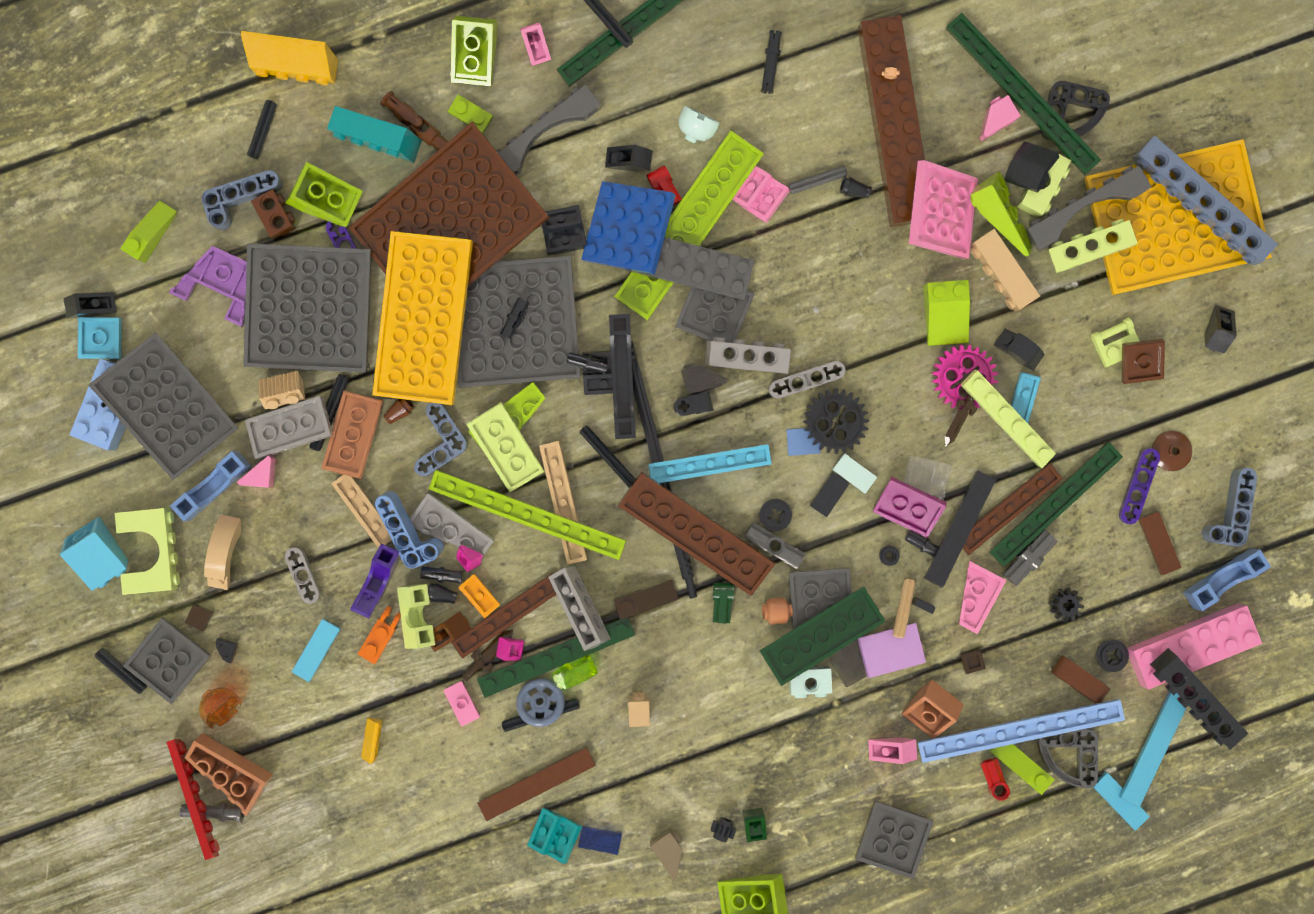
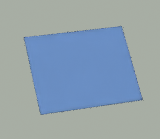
(799, 444)

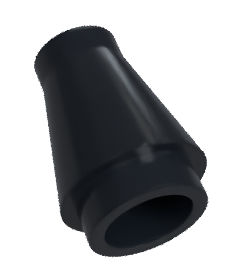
(853, 188)
(441, 594)

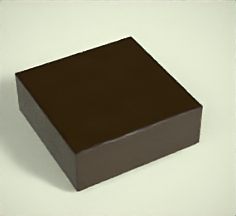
(198, 617)
(972, 661)

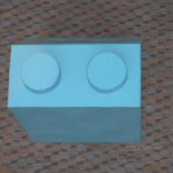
(94, 554)

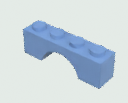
(222, 477)
(1241, 568)

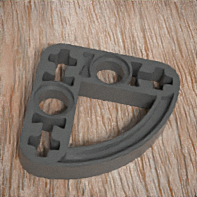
(1082, 748)

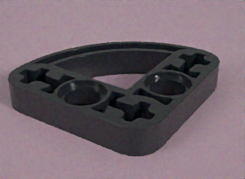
(1069, 98)

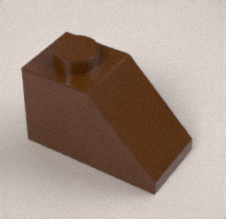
(449, 630)

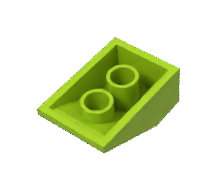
(473, 50)
(323, 195)
(947, 312)
(753, 895)

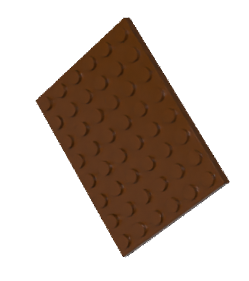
(459, 195)

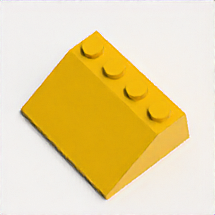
(290, 58)

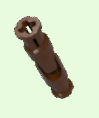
(408, 116)

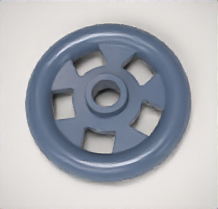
(549, 715)

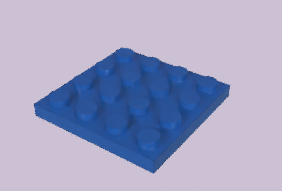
(628, 227)

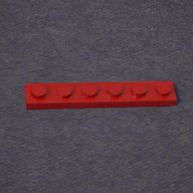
(195, 805)

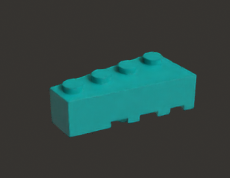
(374, 133)

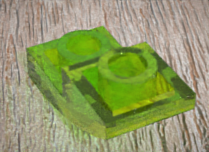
(572, 675)

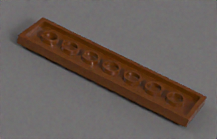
(696, 533)

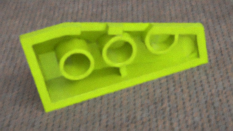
(994, 204)

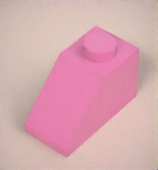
(998, 116)
(893, 750)

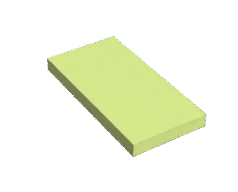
(505, 447)

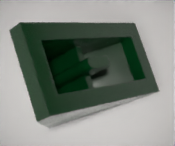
(754, 824)

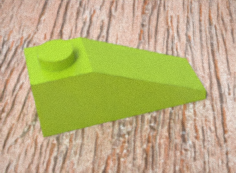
(149, 232)
(1023, 767)

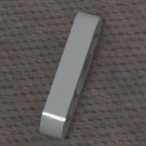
(294, 572)

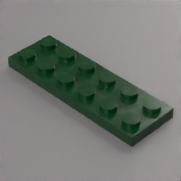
(822, 636)

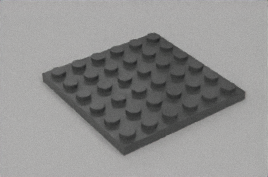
(307, 308)
(541, 340)

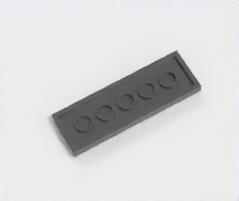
(703, 269)

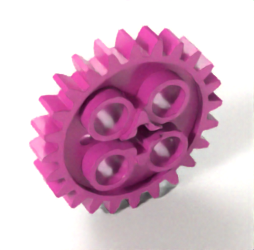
(954, 363)

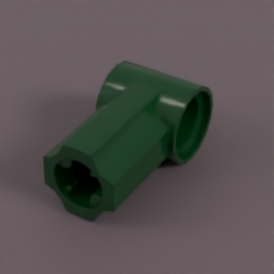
(723, 597)

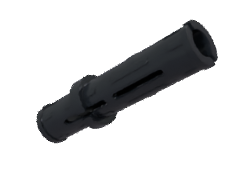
(772, 53)

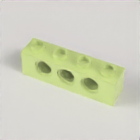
(1125, 239)

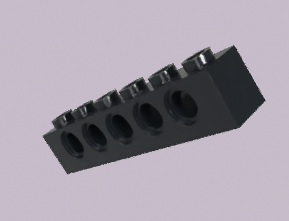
(1201, 701)

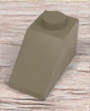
(668, 850)

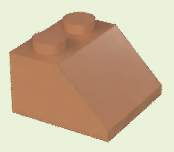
(933, 709)

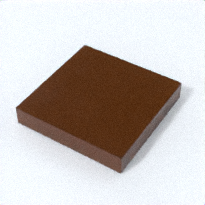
(1143, 361)

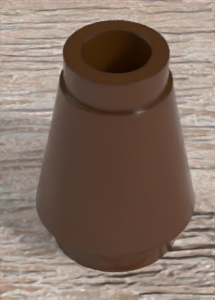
(399, 410)

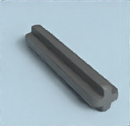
(818, 179)

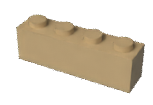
(1004, 271)

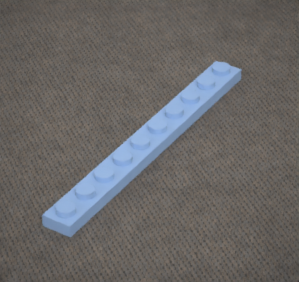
(1021, 730)

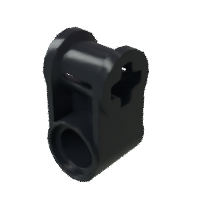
(697, 404)

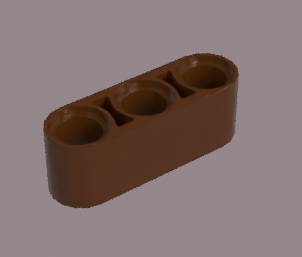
(1080, 680)

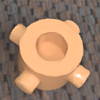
(890, 73)

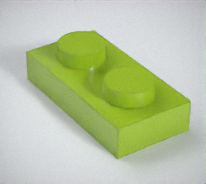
(469, 112)

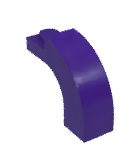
(377, 581)

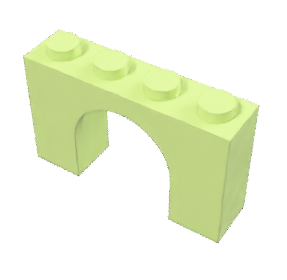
(159, 525)

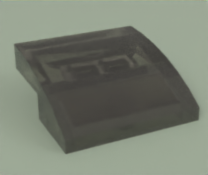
(849, 663)

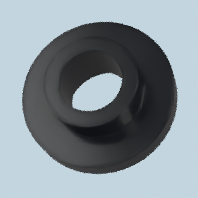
(895, 555)

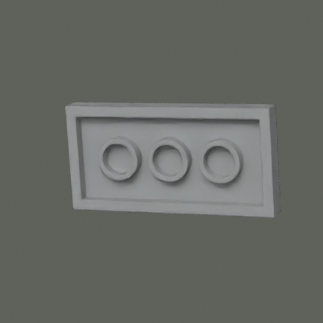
(289, 427)

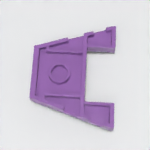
(222, 274)

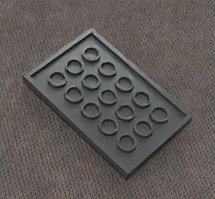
(163, 406)

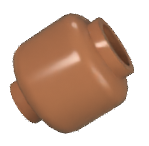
(776, 611)

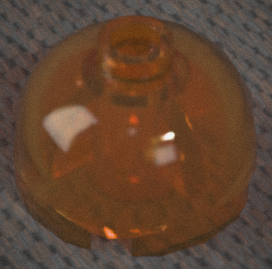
(218, 706)

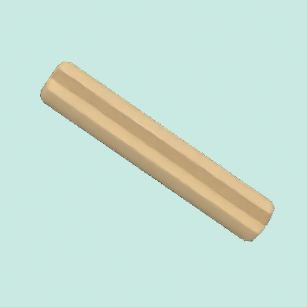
(904, 608)

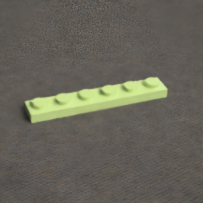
(1008, 418)

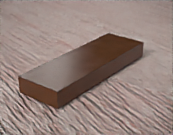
(1159, 543)

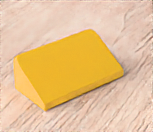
(371, 740)

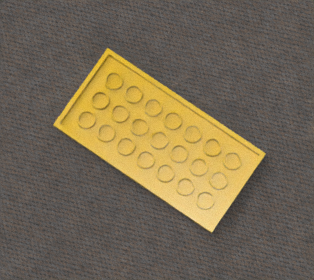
(422, 317)

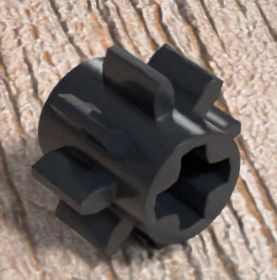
(723, 829)

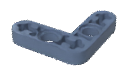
(447, 446)

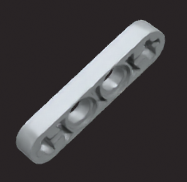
(806, 378)

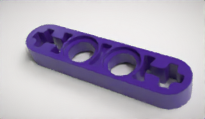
(1142, 487)

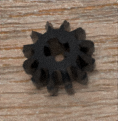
(1067, 611)

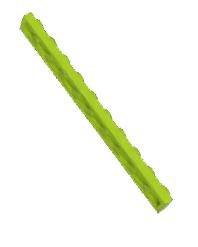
(527, 514)

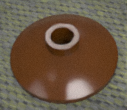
(1165, 443)

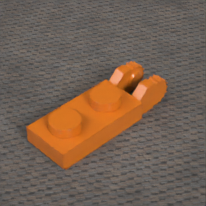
(379, 637)

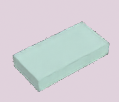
(854, 473)

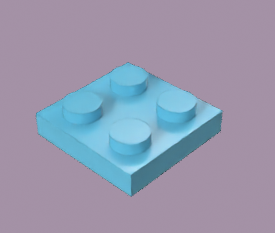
(99, 338)

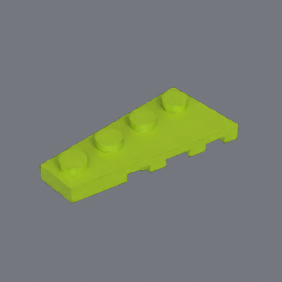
(522, 405)

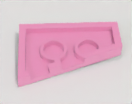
(979, 596)

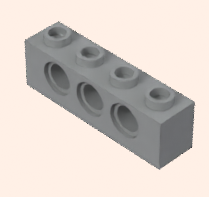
(778, 363)
(579, 607)

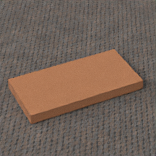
(352, 435)

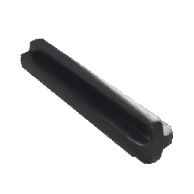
(261, 129)
(120, 671)

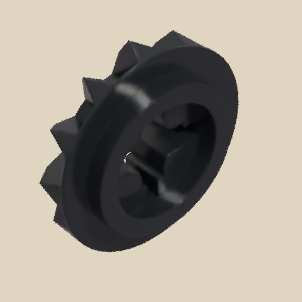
(784, 518)
(1121, 653)

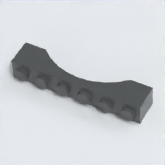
(577, 107)
(1125, 187)

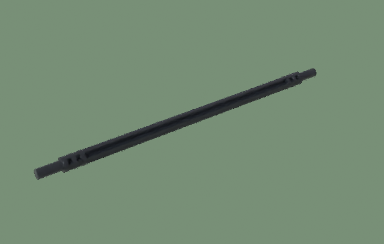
(656, 456)

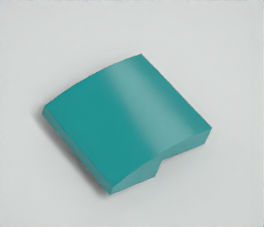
(554, 835)

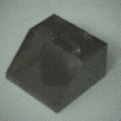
(700, 379)

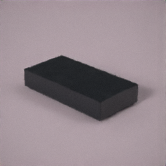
(829, 494)

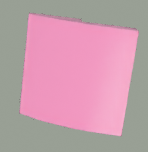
(761, 194)

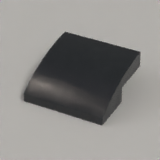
(1031, 166)
(564, 230)
(596, 382)

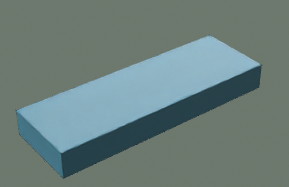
(1025, 394)
(316, 650)
(1110, 791)

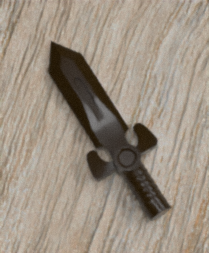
(967, 404)
(487, 655)

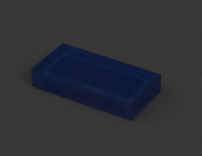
(600, 840)

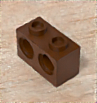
(270, 217)

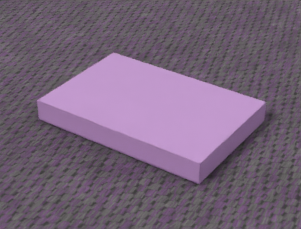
(886, 653)

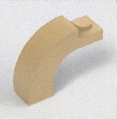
(220, 551)

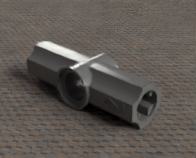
(786, 551)
(1030, 557)

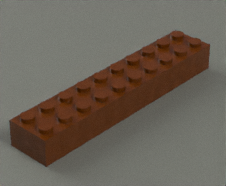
(892, 113)

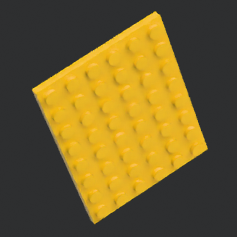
(1168, 235)

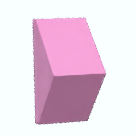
(535, 44)
(261, 475)

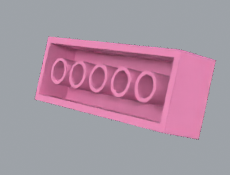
(1197, 642)

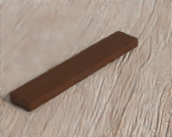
(1011, 507)
(504, 617)
(536, 784)

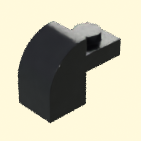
(1020, 348)

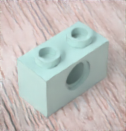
(822, 684)

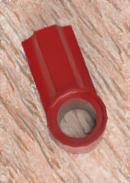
(661, 180)
(994, 777)

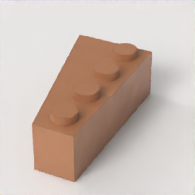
(229, 771)

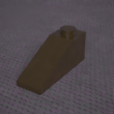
(645, 599)

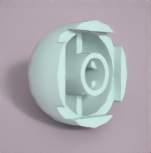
(696, 125)

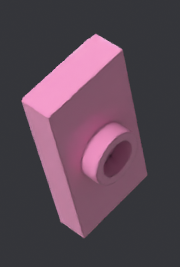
(461, 703)

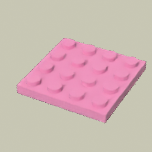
(942, 210)

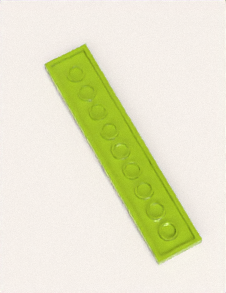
(696, 215)

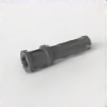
(220, 812)

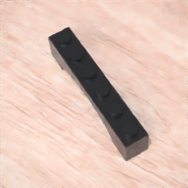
(622, 376)

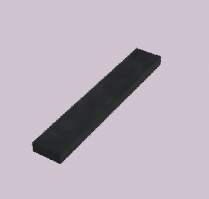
(959, 529)

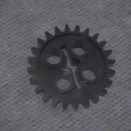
(851, 430)

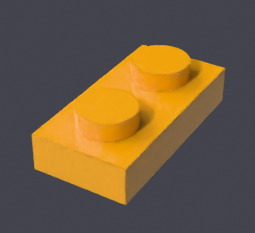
(479, 595)

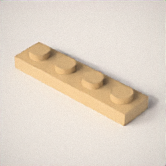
(362, 509)

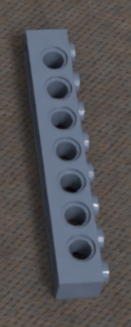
(1230, 215)

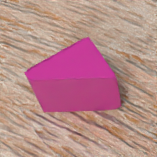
(468, 558)
(509, 649)

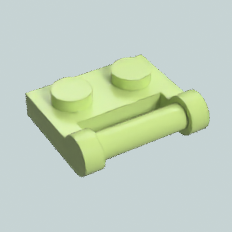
(1112, 352)

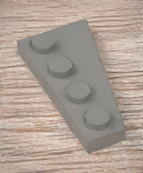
(441, 521)

